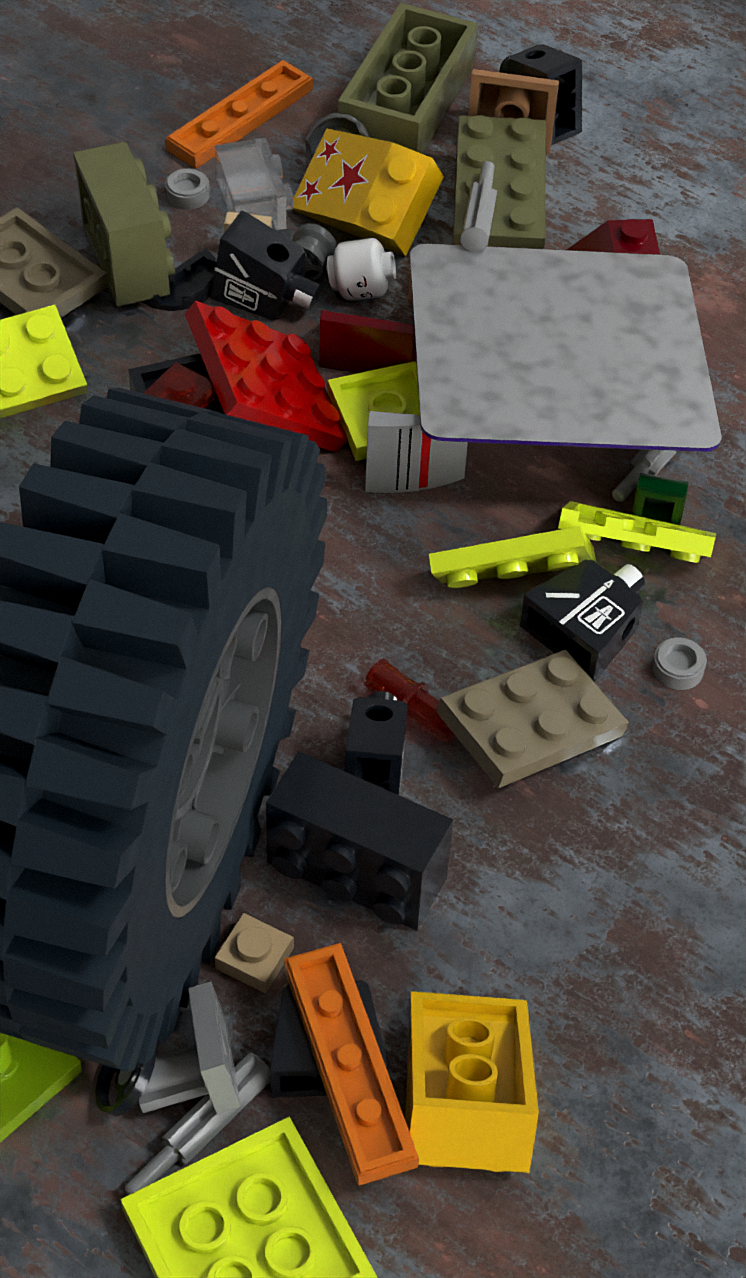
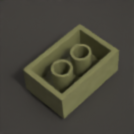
(124, 222)

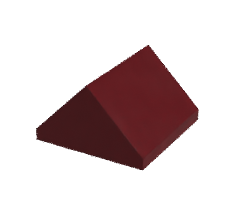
(363, 342)

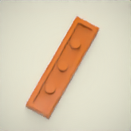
(239, 113)
(350, 1064)

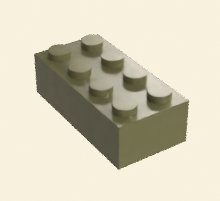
(411, 76)
(519, 177)

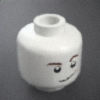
(360, 269)

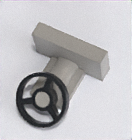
(183, 1072)

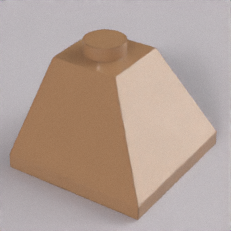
(514, 97)

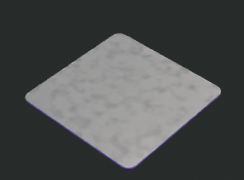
(560, 349)

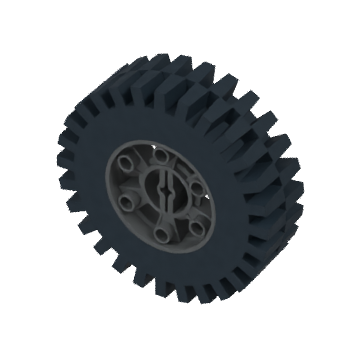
(142, 706)

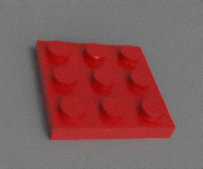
(265, 375)

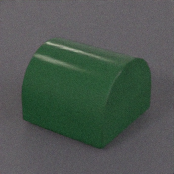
(660, 498)

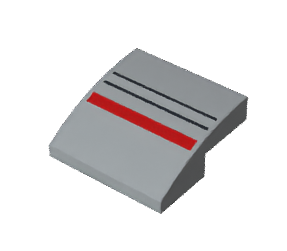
(406, 459)

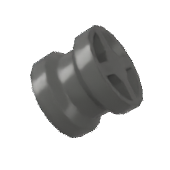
(317, 246)

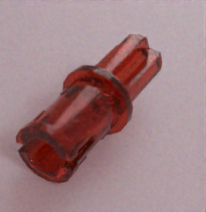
(420, 703)

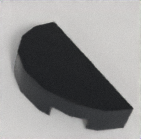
(189, 283)

